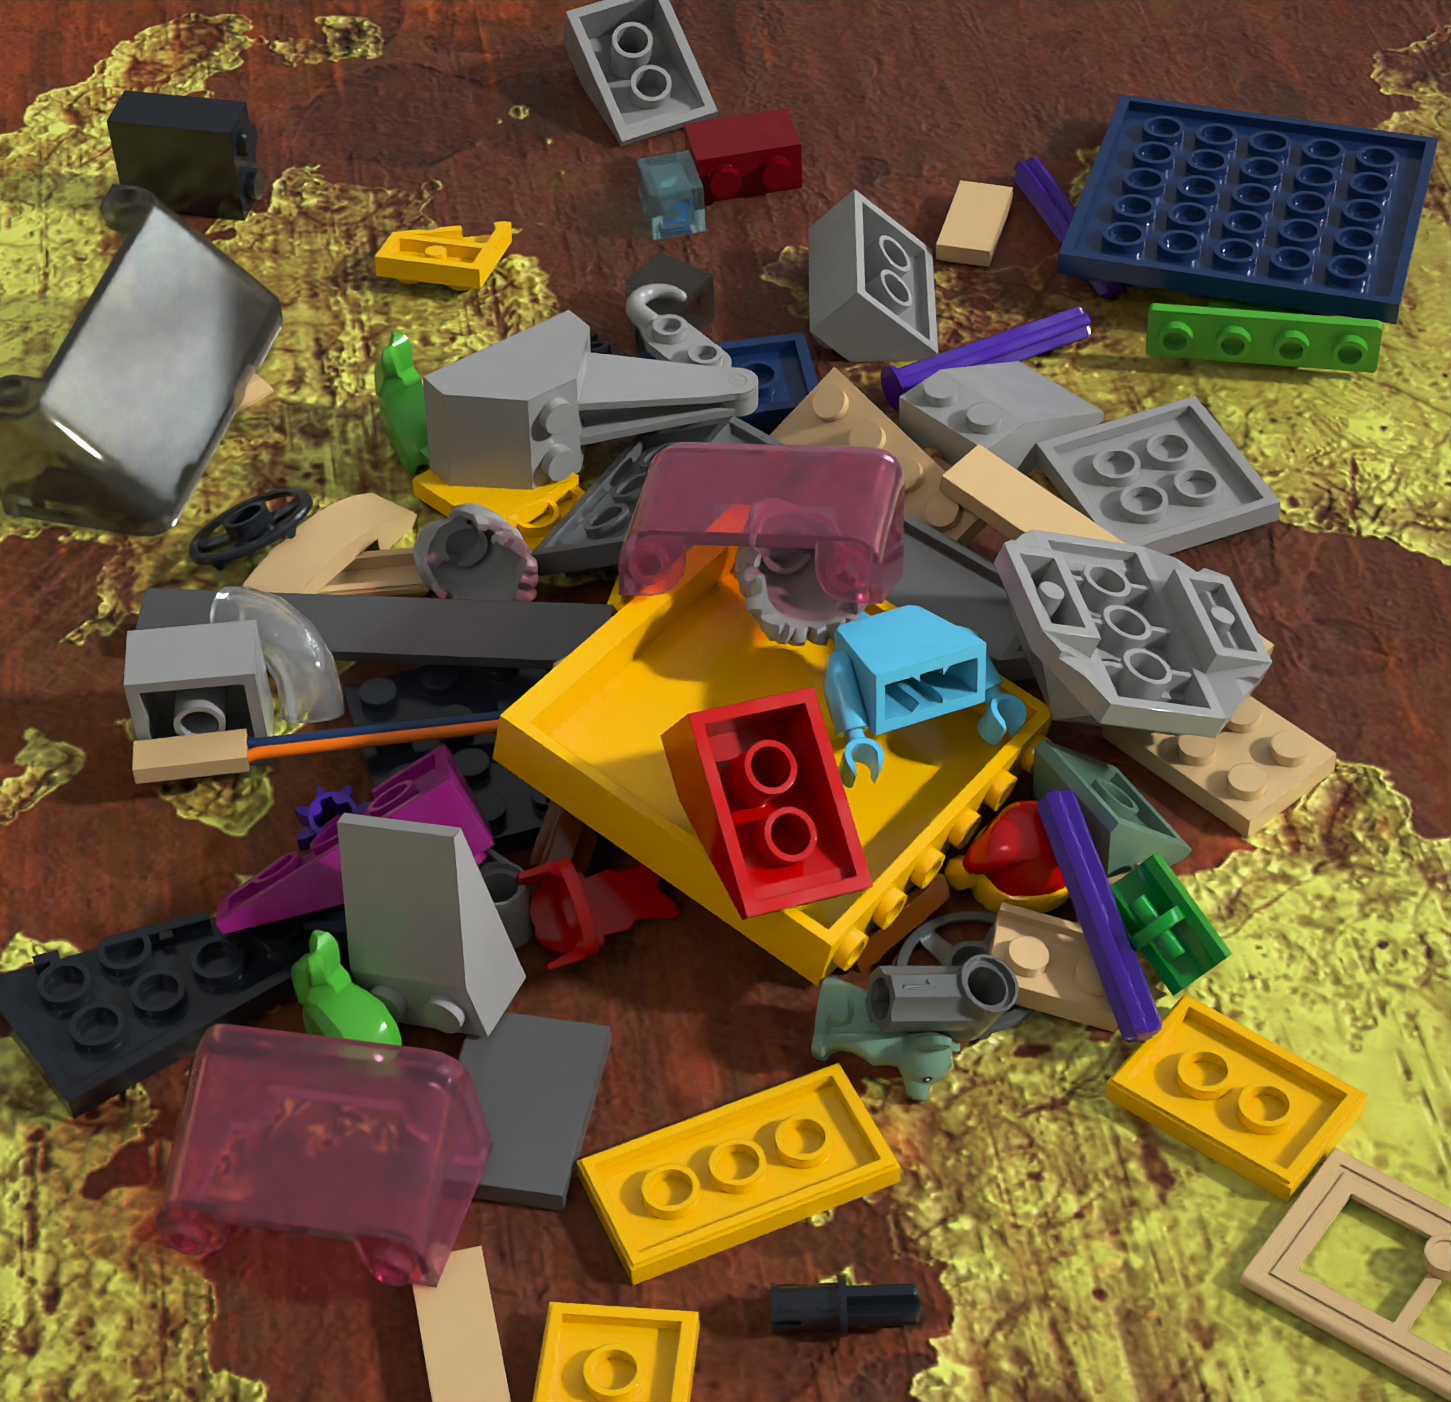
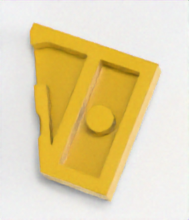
(443, 256)

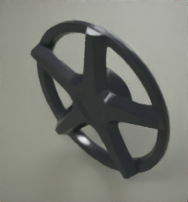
(250, 527)

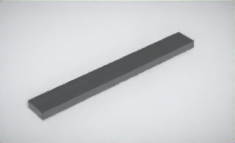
(414, 628)

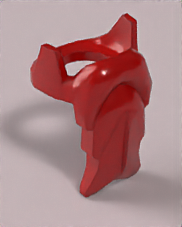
(578, 912)

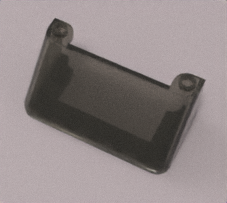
(139, 381)

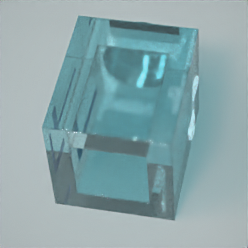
(671, 195)

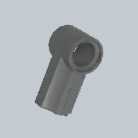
(942, 998)

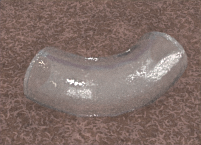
(291, 651)

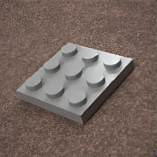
(1159, 478)

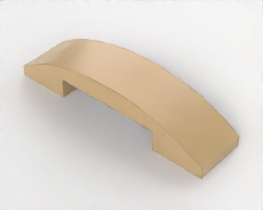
(330, 543)

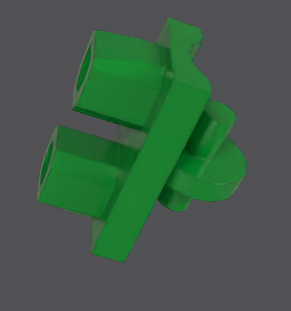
(1167, 924)

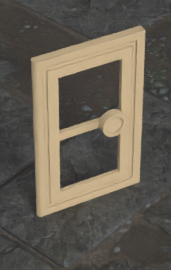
(1276, 1276)

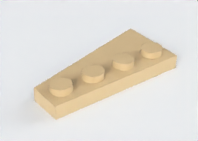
(843, 416)

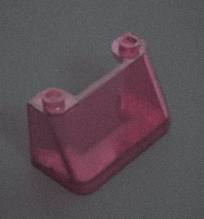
(770, 495)
(325, 1145)

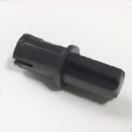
(842, 1306)

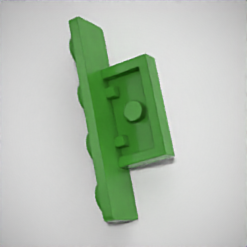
(1263, 336)

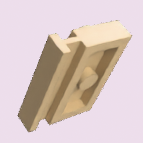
(1051, 966)

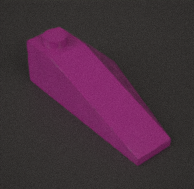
(422, 792)

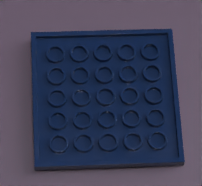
(1252, 209)

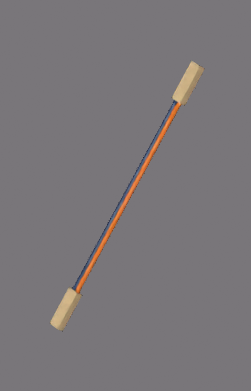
(233, 749)

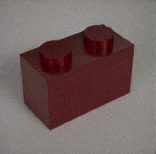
(745, 154)

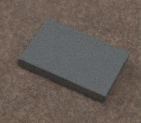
(537, 1099)

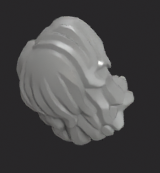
(475, 557)
(787, 597)

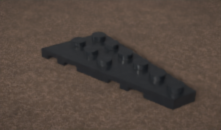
(148, 997)

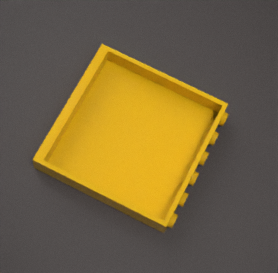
(597, 751)

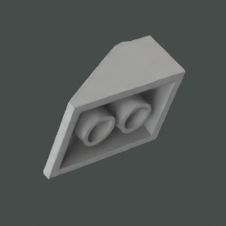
(637, 67)
(994, 406)
(424, 925)

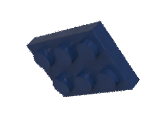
(782, 372)

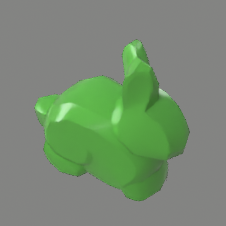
(402, 402)
(333, 1002)

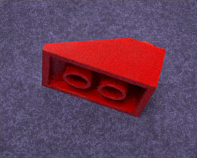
(768, 802)

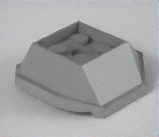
(1130, 634)

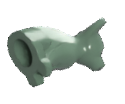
(845, 1026)

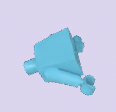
(905, 671)

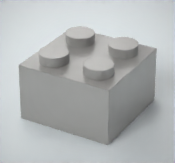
(198, 681)

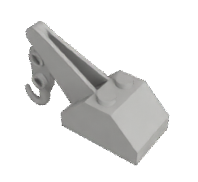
(541, 396)

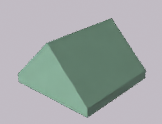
(1116, 813)

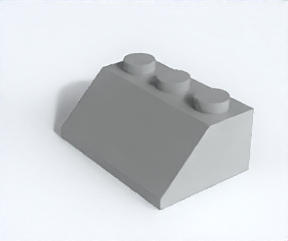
(870, 285)

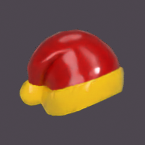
(1010, 863)

